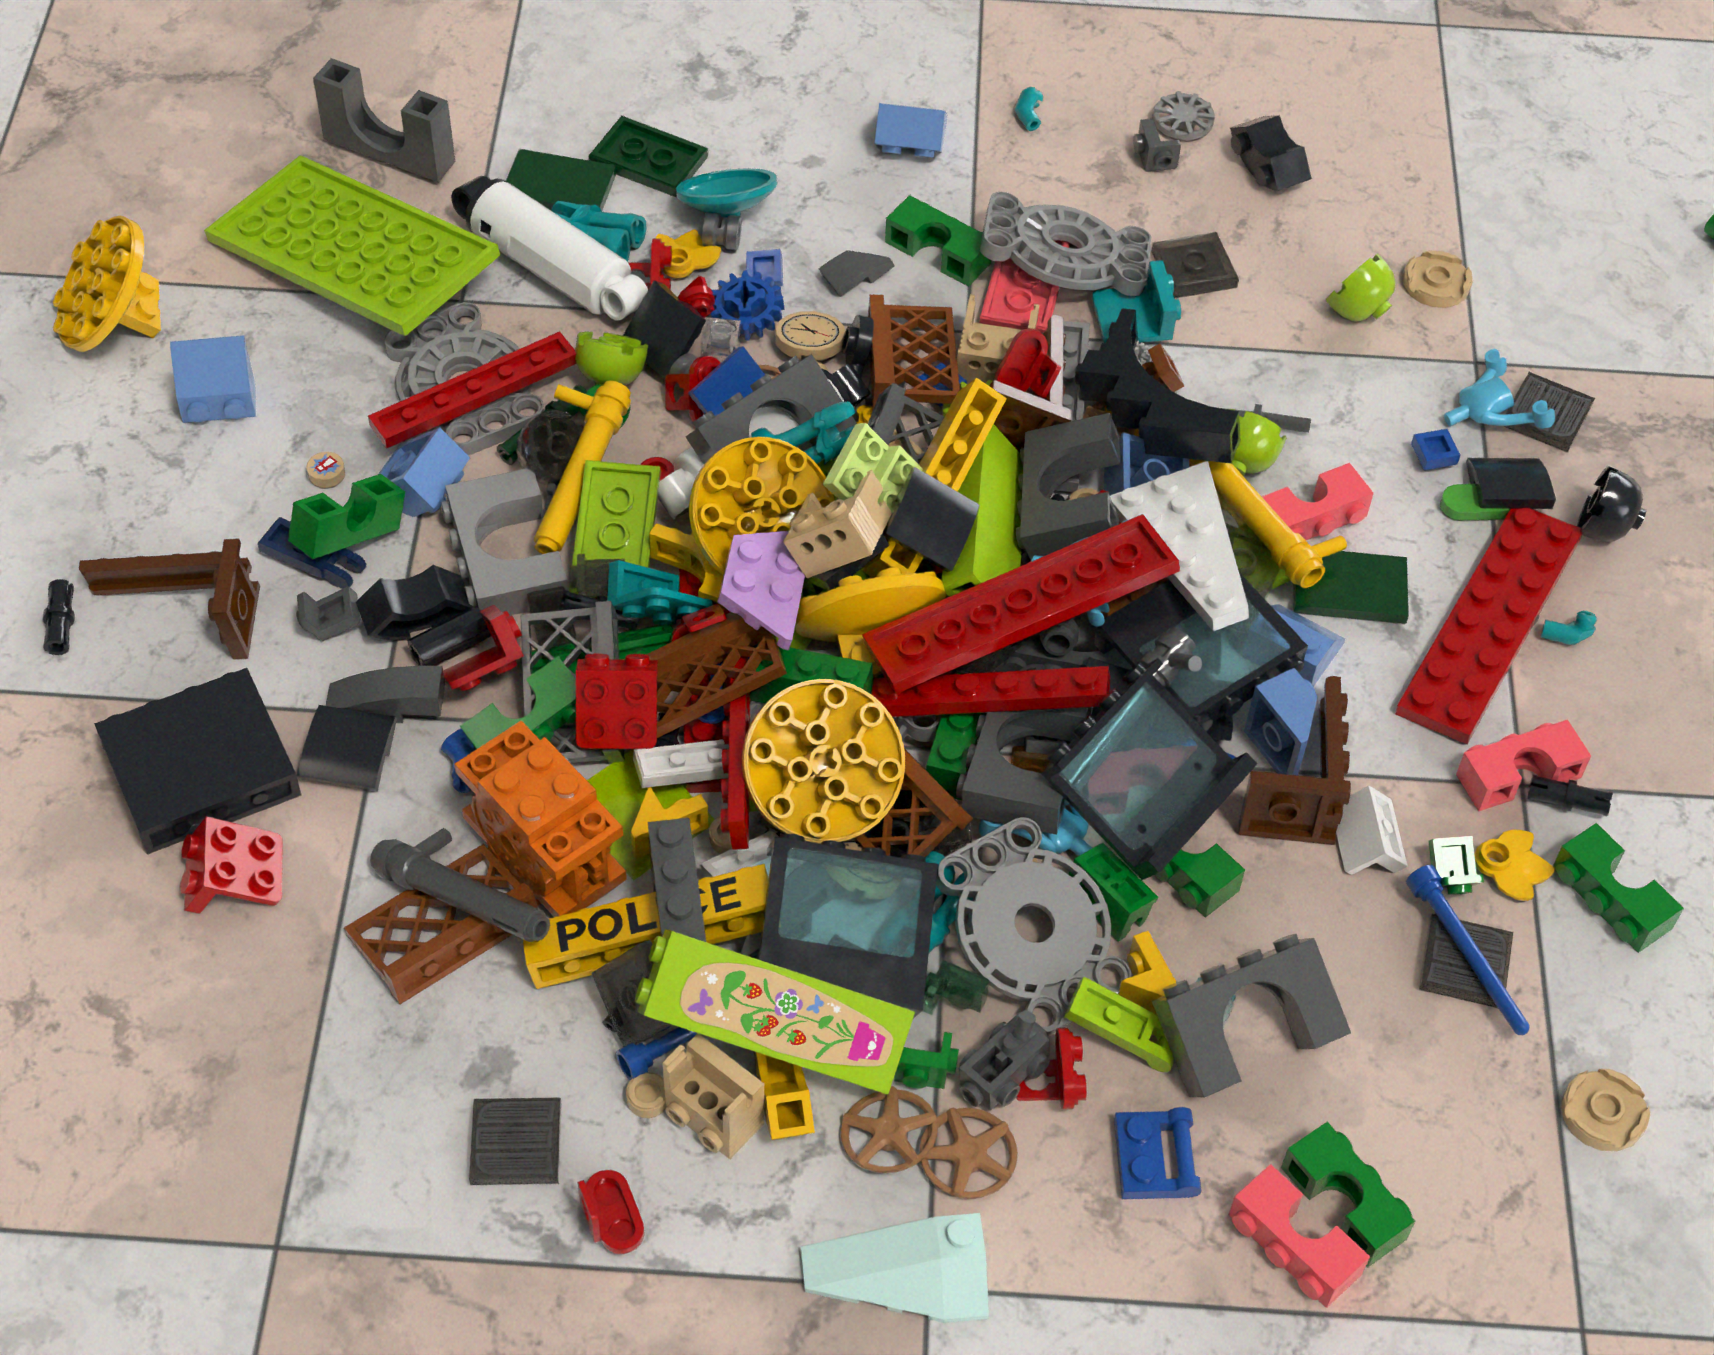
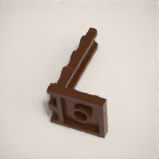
(1030, 412)
(234, 593)
(1304, 805)

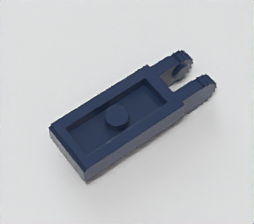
(276, 545)

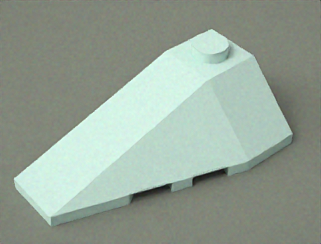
(912, 1267)

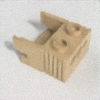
(985, 345)
(840, 531)
(713, 1096)

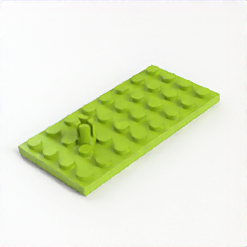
(353, 244)

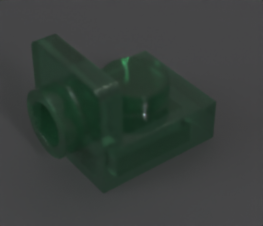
(956, 984)

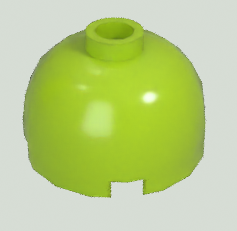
(1365, 291)
(610, 357)
(1258, 445)

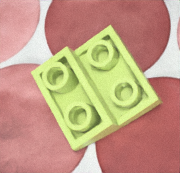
(868, 452)

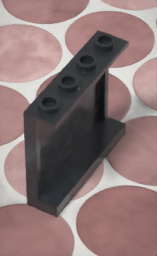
(198, 758)

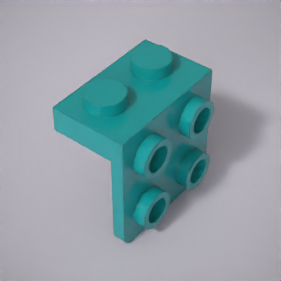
(1154, 307)
(650, 594)

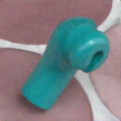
(1024, 107)
(1573, 632)

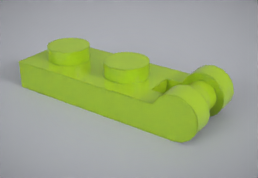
(1120, 1023)

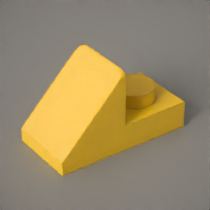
(652, 810)
(1149, 973)

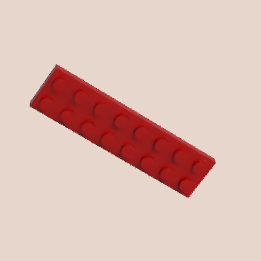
(1020, 603)
(1489, 624)

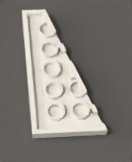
(1191, 523)

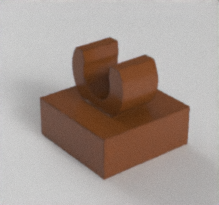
(1163, 368)

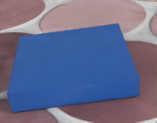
(726, 380)

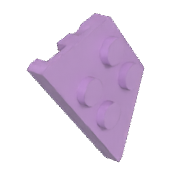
(763, 584)

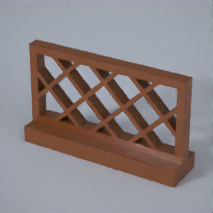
(886, 352)
(698, 655)
(938, 803)
(446, 952)

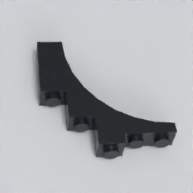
(1137, 401)

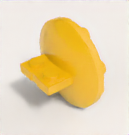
(107, 287)
(751, 490)
(864, 605)
(823, 760)

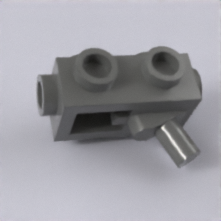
(1008, 1057)

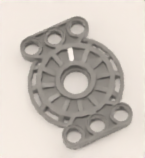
(1101, 255)
(458, 349)
(1018, 882)

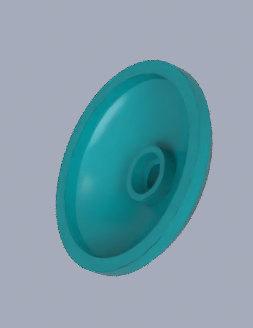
(727, 190)

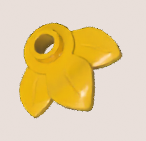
(689, 254)
(1517, 865)

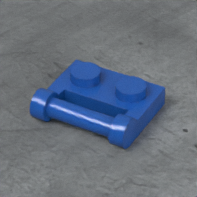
(1142, 1156)

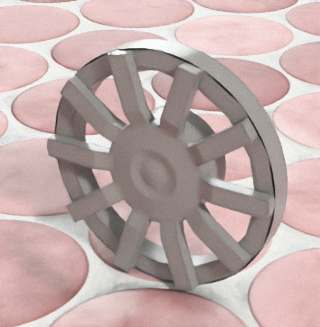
(1183, 116)

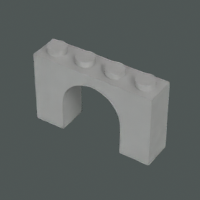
(479, 509)

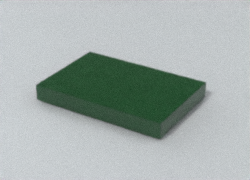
(649, 155)
(561, 178)
(1358, 588)

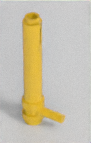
(602, 422)
(1287, 549)

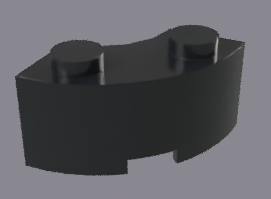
(1270, 153)
(412, 604)

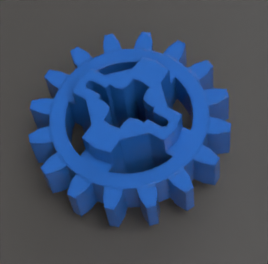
(749, 301)

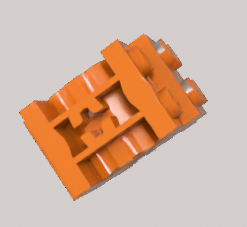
(541, 820)

